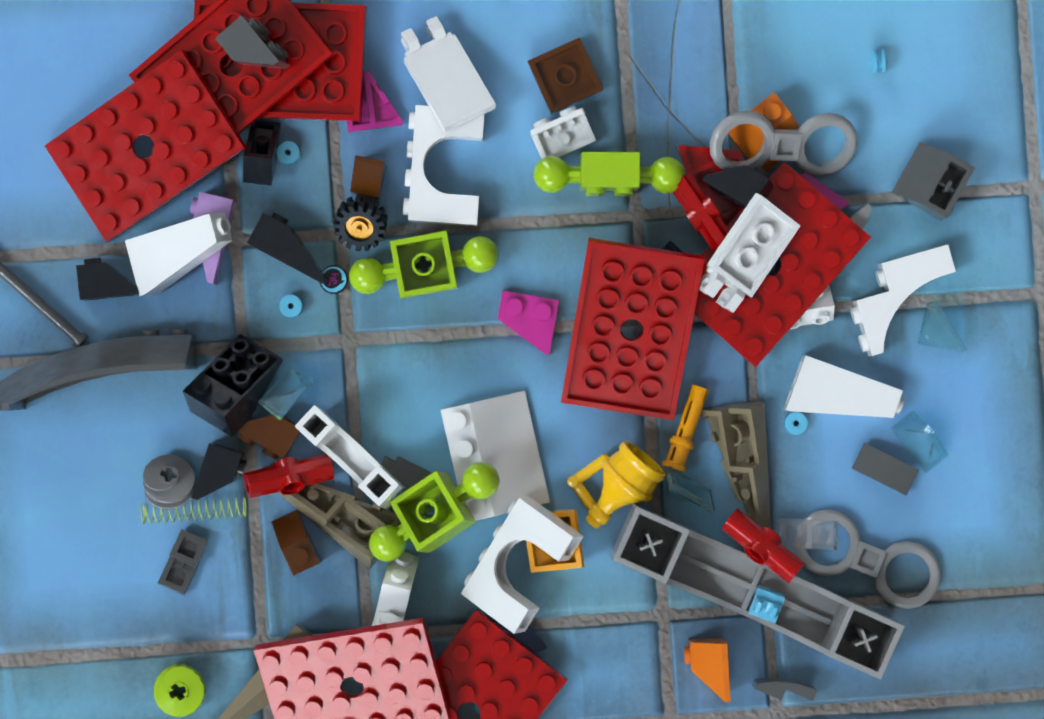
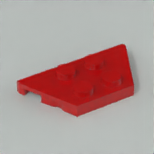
(700, 163)

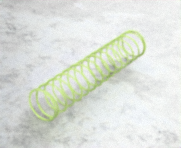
(191, 511)

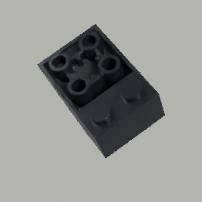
(232, 385)

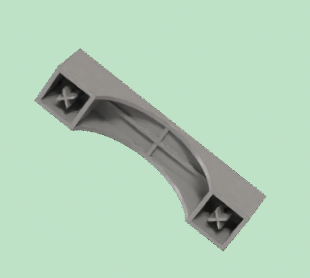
(731, 579)

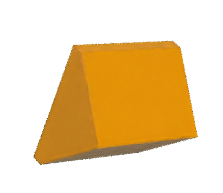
(541, 561)

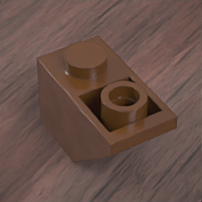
(272, 434)

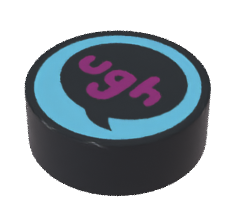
(337, 279)

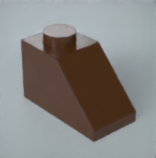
(368, 177)
(296, 542)

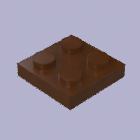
(565, 75)

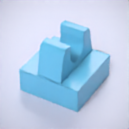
(766, 603)

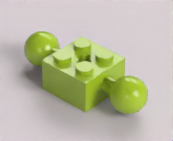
(608, 172)
(369, 275)
(416, 507)

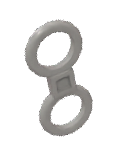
(785, 143)
(874, 561)

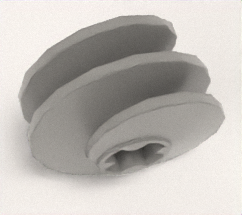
(168, 481)

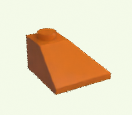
(750, 137)
(710, 663)

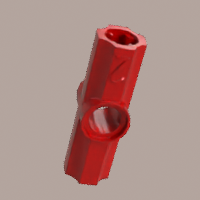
(701, 211)
(288, 476)
(763, 545)

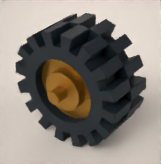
(360, 223)

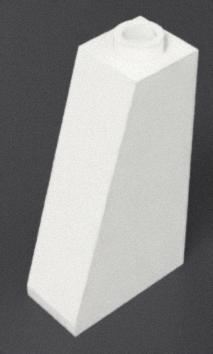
(172, 252)
(833, 390)

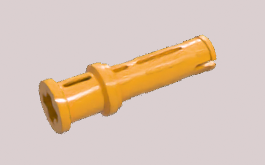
(682, 441)

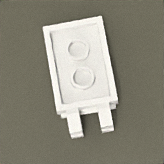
(446, 77)
(748, 252)

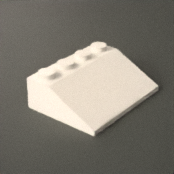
(504, 437)

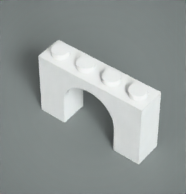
(426, 202)
(351, 456)
(489, 584)

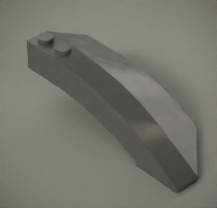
(98, 360)

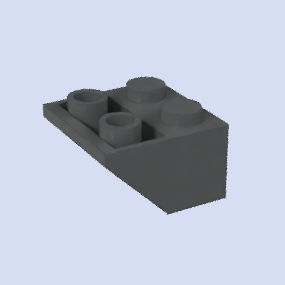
(248, 44)
(933, 180)

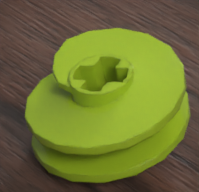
(176, 704)

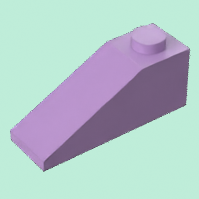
(205, 205)

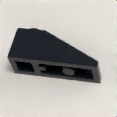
(283, 244)

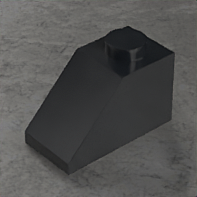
(261, 152)
(739, 184)
(102, 281)
(218, 469)

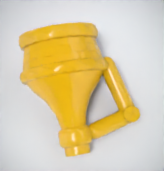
(627, 479)

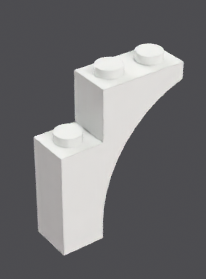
(899, 280)
(396, 589)

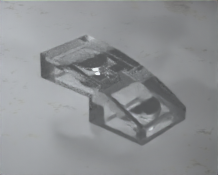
(808, 533)

